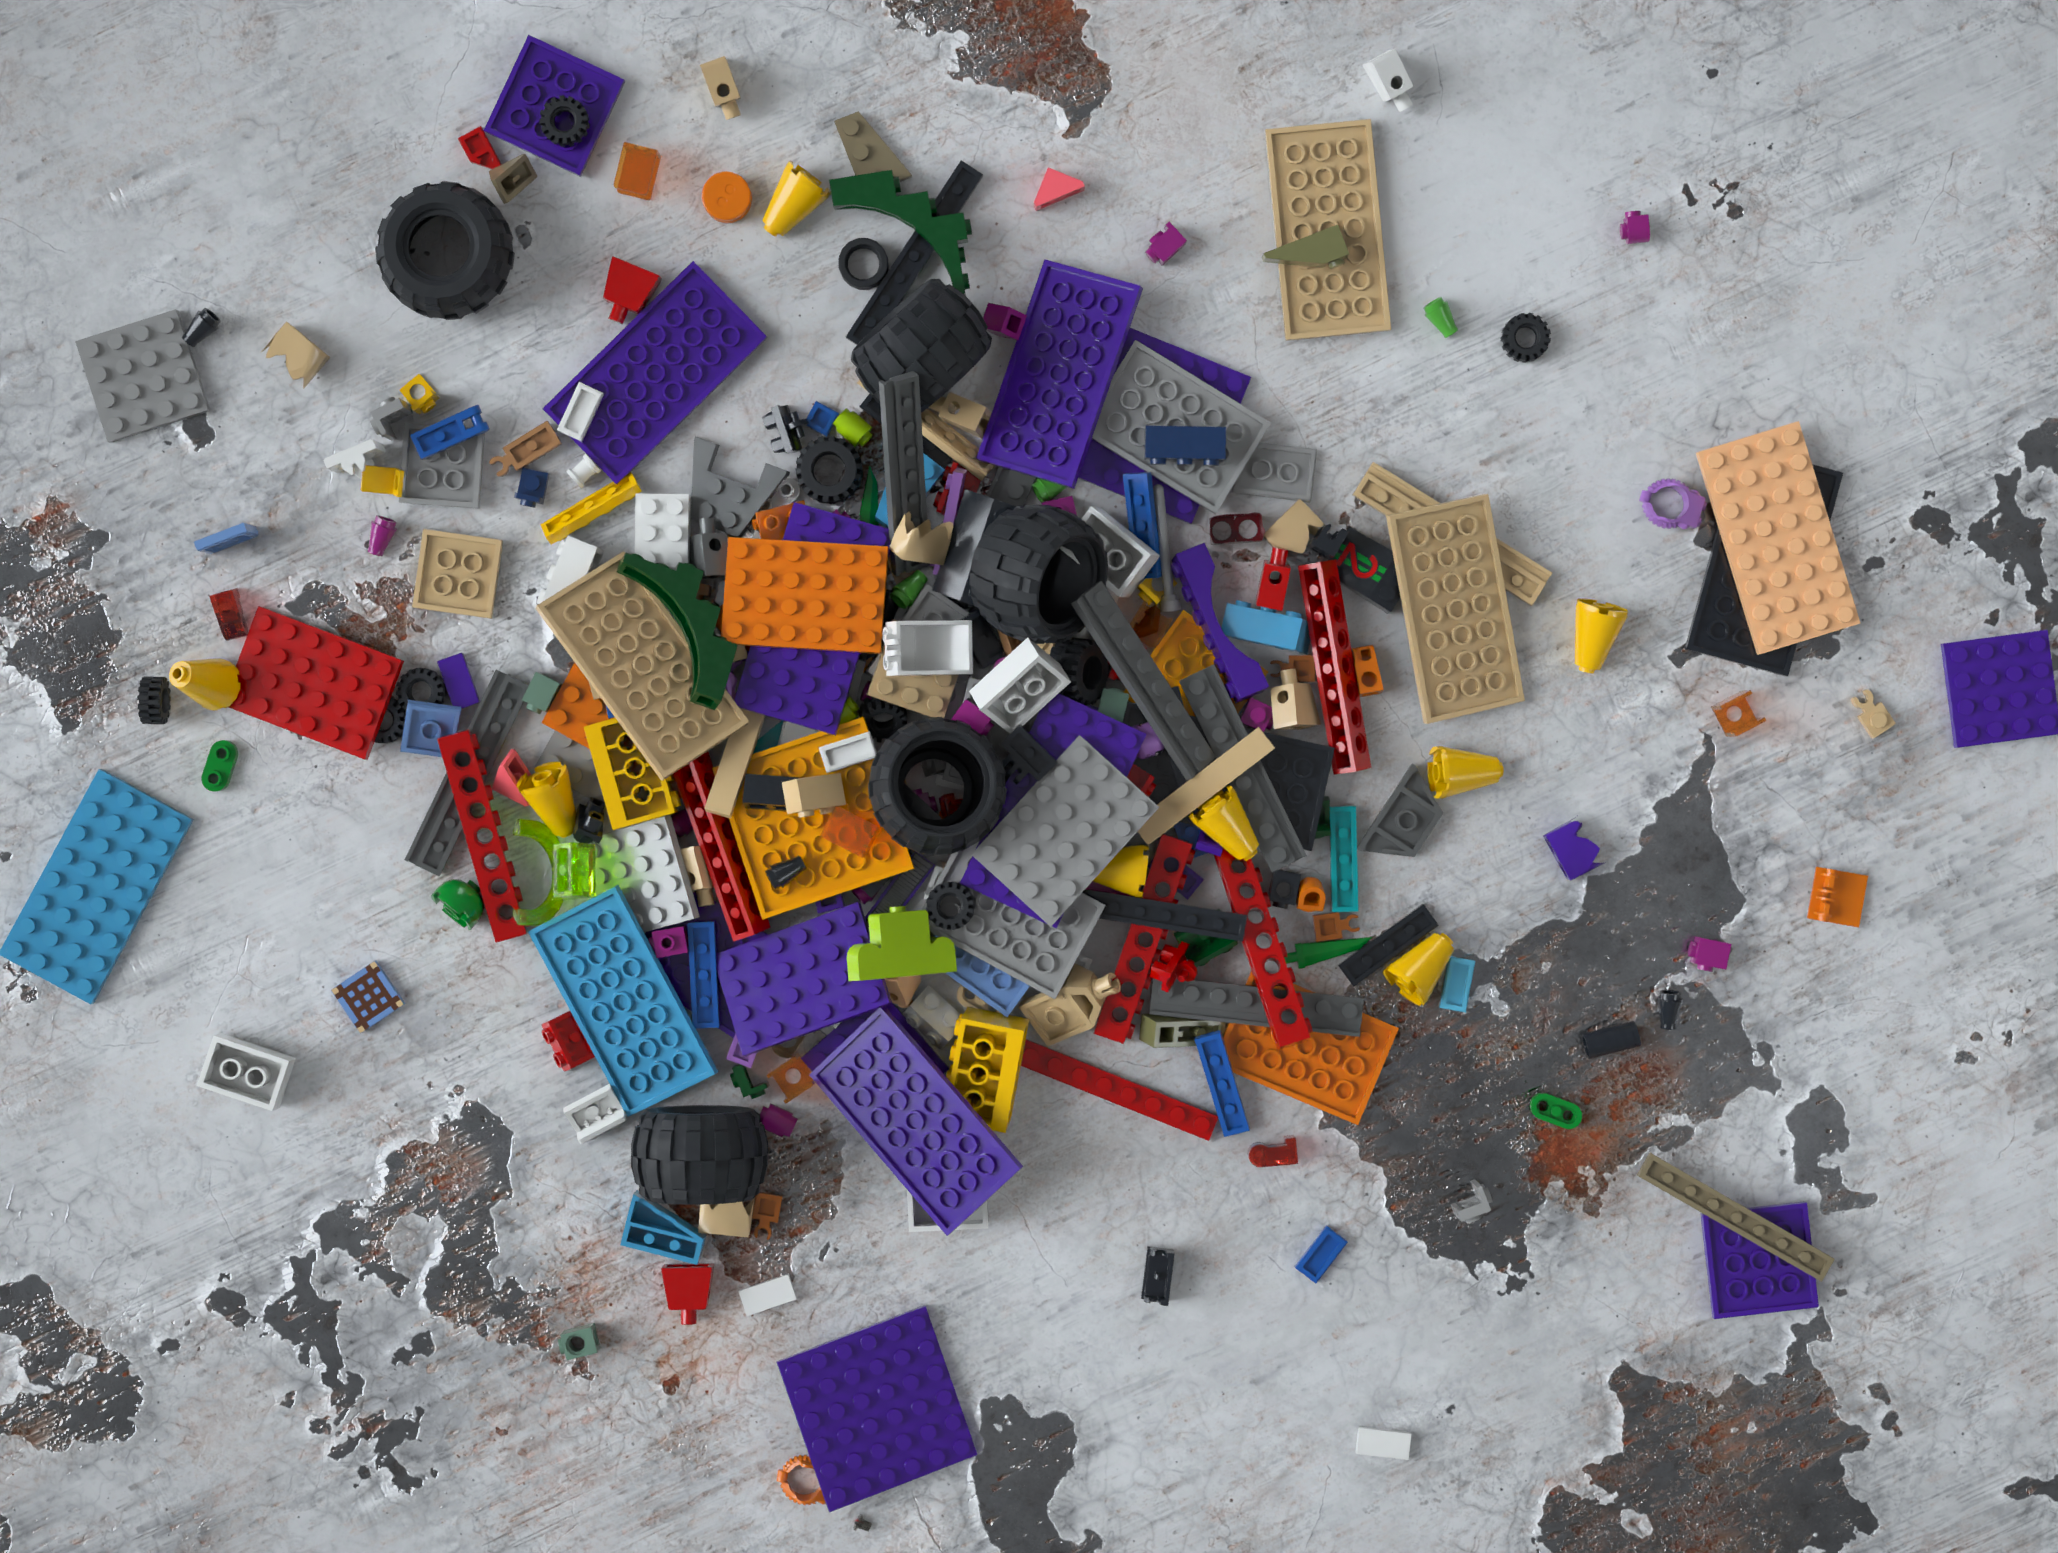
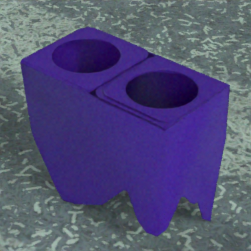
(1571, 852)

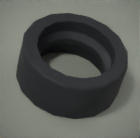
(863, 243)

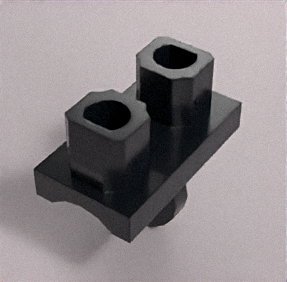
(788, 426)
(589, 821)

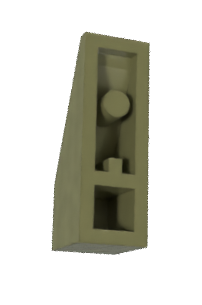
(1315, 250)
(1170, 1031)

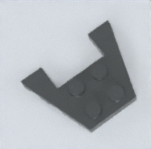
(725, 499)

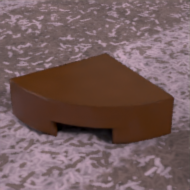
(1149, 623)

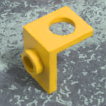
(426, 402)
(382, 480)
(1148, 594)

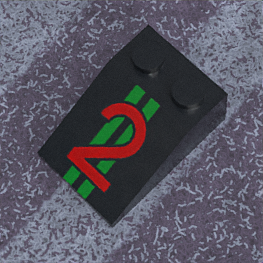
(1368, 570)

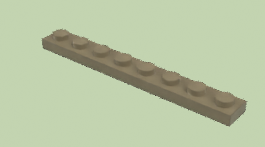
(1735, 1217)

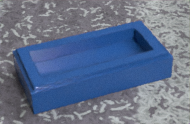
(1321, 1254)

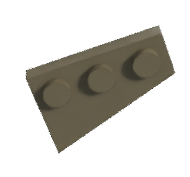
(866, 148)

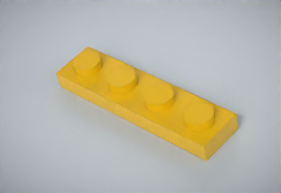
(590, 508)

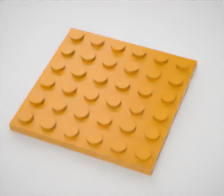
(775, 836)

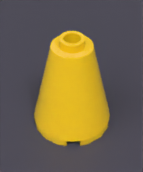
(793, 200)
(1596, 632)
(207, 681)
(1461, 771)
(551, 797)
(1227, 824)
(1126, 871)
(1420, 968)

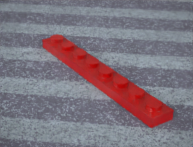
(1118, 1090)

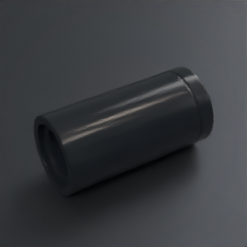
(1611, 1040)

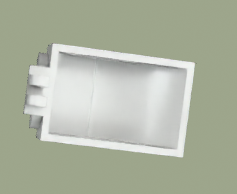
(928, 648)

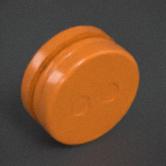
(726, 197)

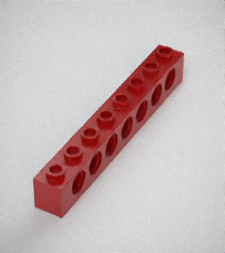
(1334, 666)
(450, 745)
(720, 851)
(1107, 1024)
(1283, 1034)

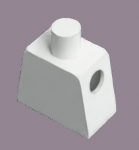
(1381, 72)

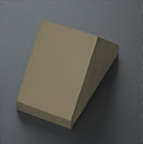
(512, 177)

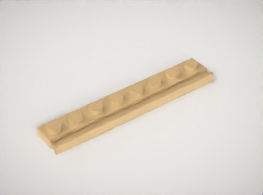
(1393, 495)

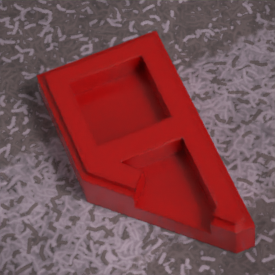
(479, 149)

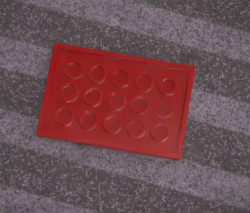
(314, 682)

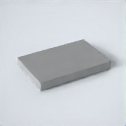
(1278, 473)

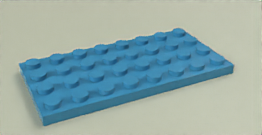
(96, 886)
(623, 1001)

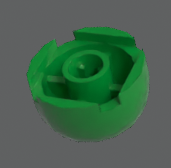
(460, 901)

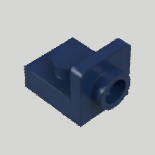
(532, 487)

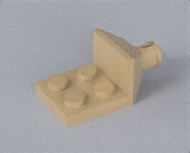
(1074, 1007)

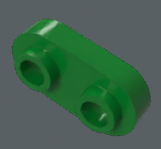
(221, 766)
(1555, 1110)

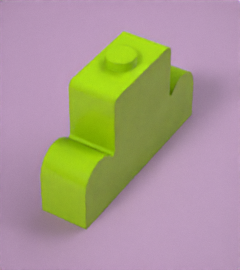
(900, 948)

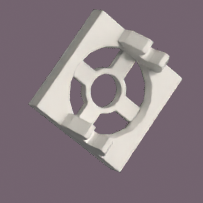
(355, 458)

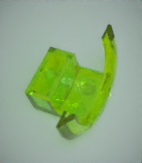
(572, 872)

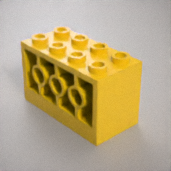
(622, 786)
(999, 1060)

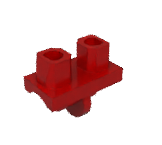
(1177, 966)

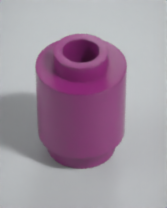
(778, 1120)

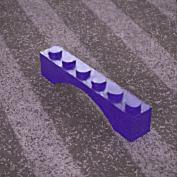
(1241, 673)

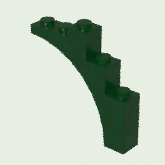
(879, 194)
(697, 618)

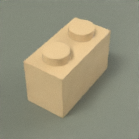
(813, 794)

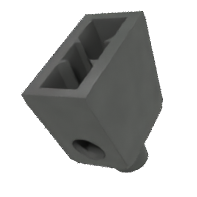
(709, 550)

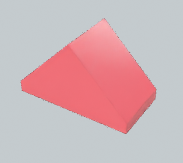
(1056, 187)
(508, 775)

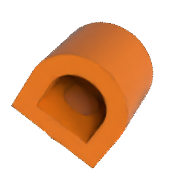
(1310, 895)

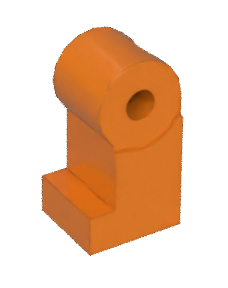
(1367, 671)

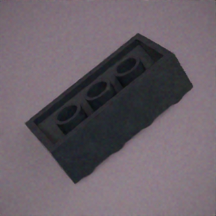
(971, 521)

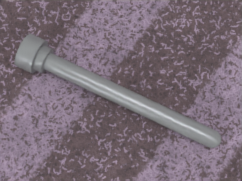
(1169, 599)

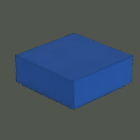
(821, 418)

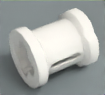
(583, 470)

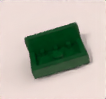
(1203, 947)

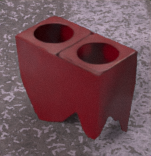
(1234, 525)

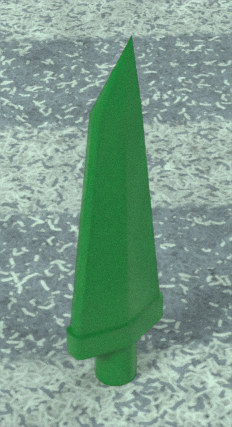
(870, 500)
(1315, 952)

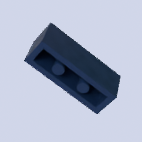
(1185, 444)

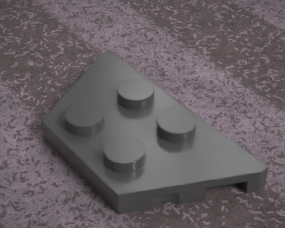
(1404, 818)

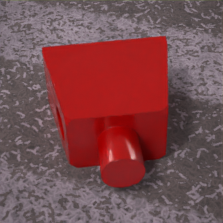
(628, 288)
(1272, 592)
(687, 1288)

